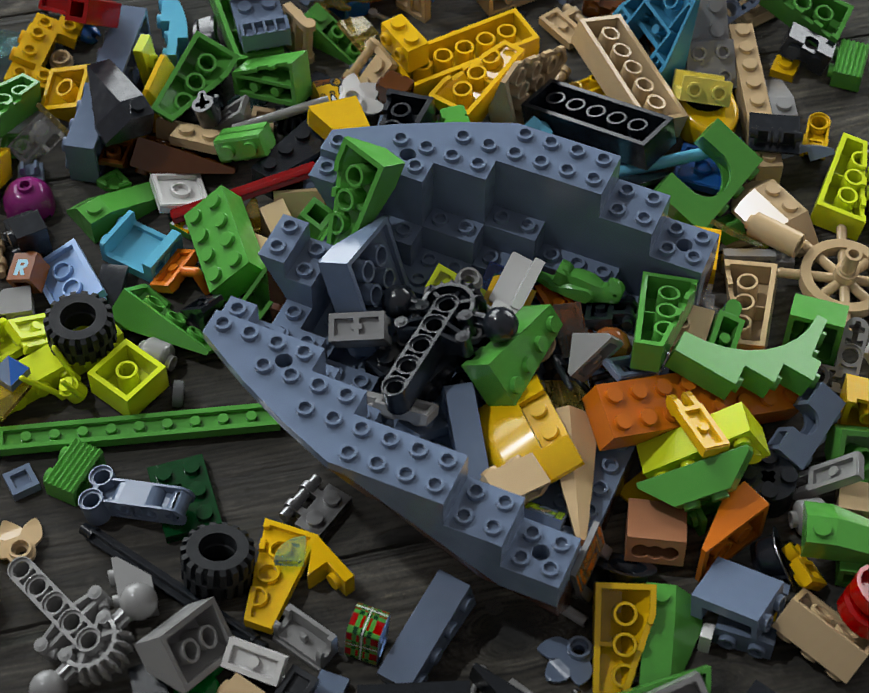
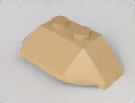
(775, 202)

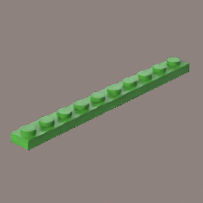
(136, 428)

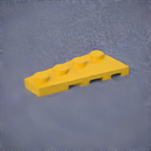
(271, 583)

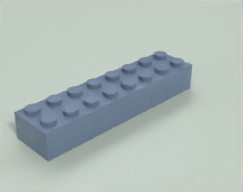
(83, 143)

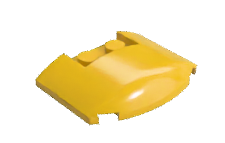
(527, 429)

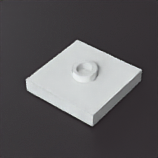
(176, 190)

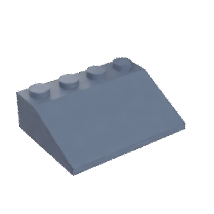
(361, 270)

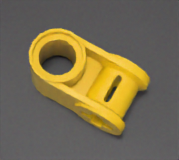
(817, 131)

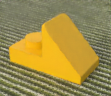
(327, 565)

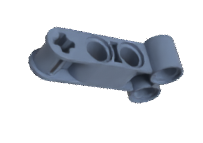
(132, 499)

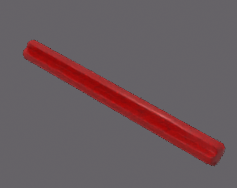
(255, 188)

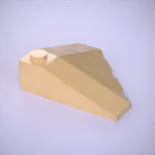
(522, 81)

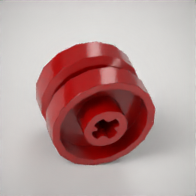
(854, 603)

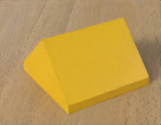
(64, 90)

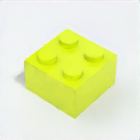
(128, 378)

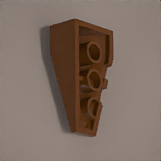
(160, 157)

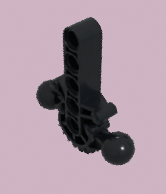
(442, 327)

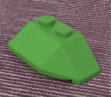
(701, 480)

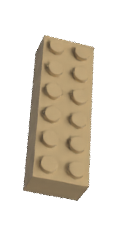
(625, 67)

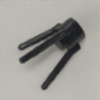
(557, 370)

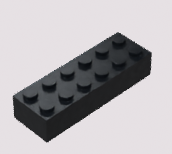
(602, 122)

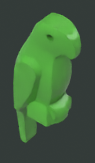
(582, 285)

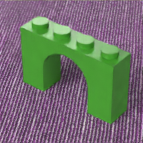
(736, 165)

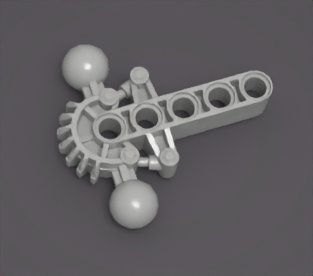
(93, 625)

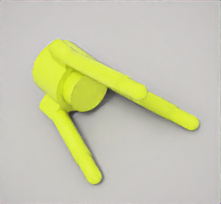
(69, 387)

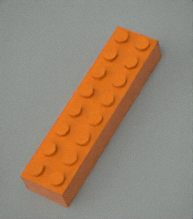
(637, 411)

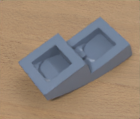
(814, 151)

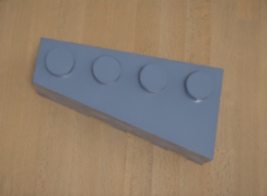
(428, 630)

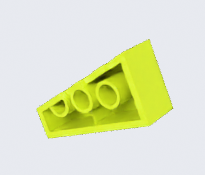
(843, 189)

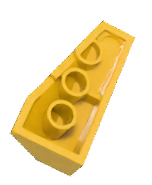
(477, 82)
(620, 632)

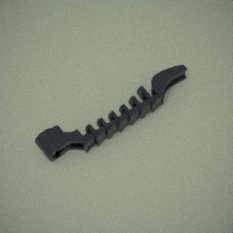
(208, 106)

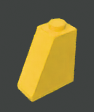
(336, 115)

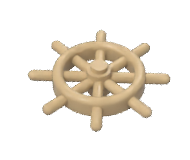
(842, 278)

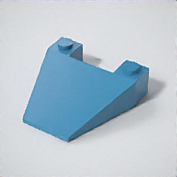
(667, 26)

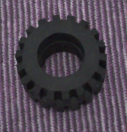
(78, 311)
(217, 561)

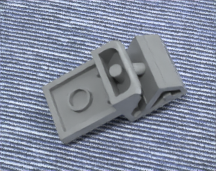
(710, 45)

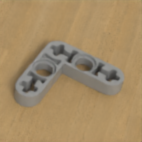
(841, 366)

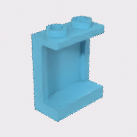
(139, 247)

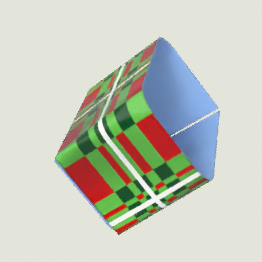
(366, 632)

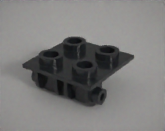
(774, 133)

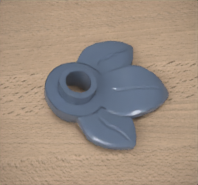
(564, 662)

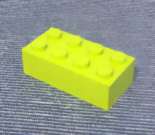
(676, 449)

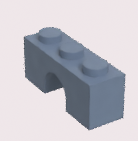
(819, 410)

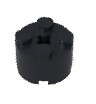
(773, 480)

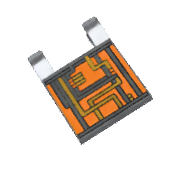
(591, 550)

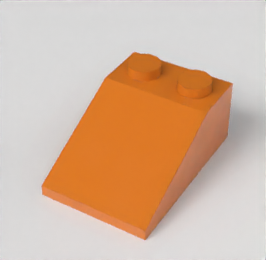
(734, 526)

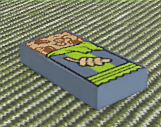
(545, 515)

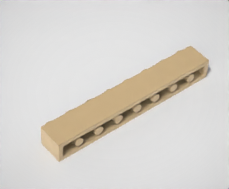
(752, 93)

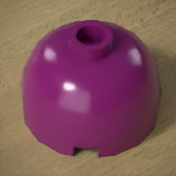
(29, 194)

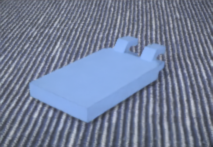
(70, 273)

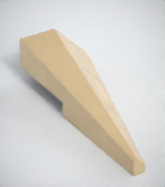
(578, 485)

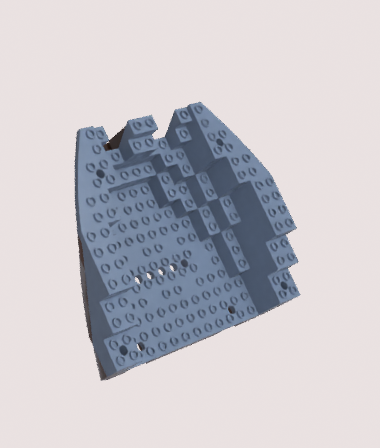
(460, 202)

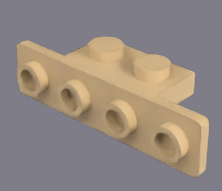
(187, 135)

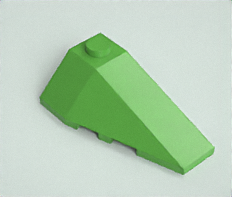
(198, 69)
(149, 314)

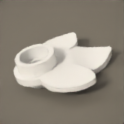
(365, 93)

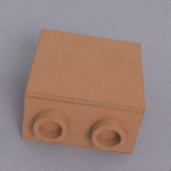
(655, 533)

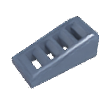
(620, 369)

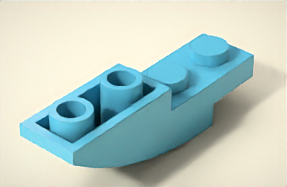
(174, 28)

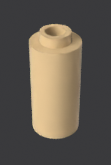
(775, 234)

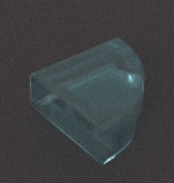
(291, 552)

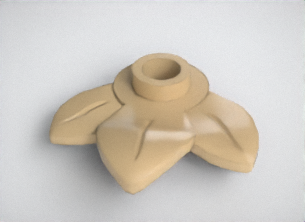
(18, 539)

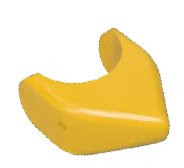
(700, 120)

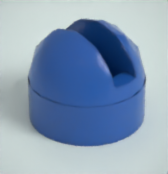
(89, 33)

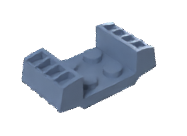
(260, 24)

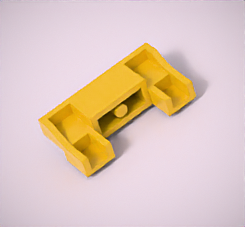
(38, 44)

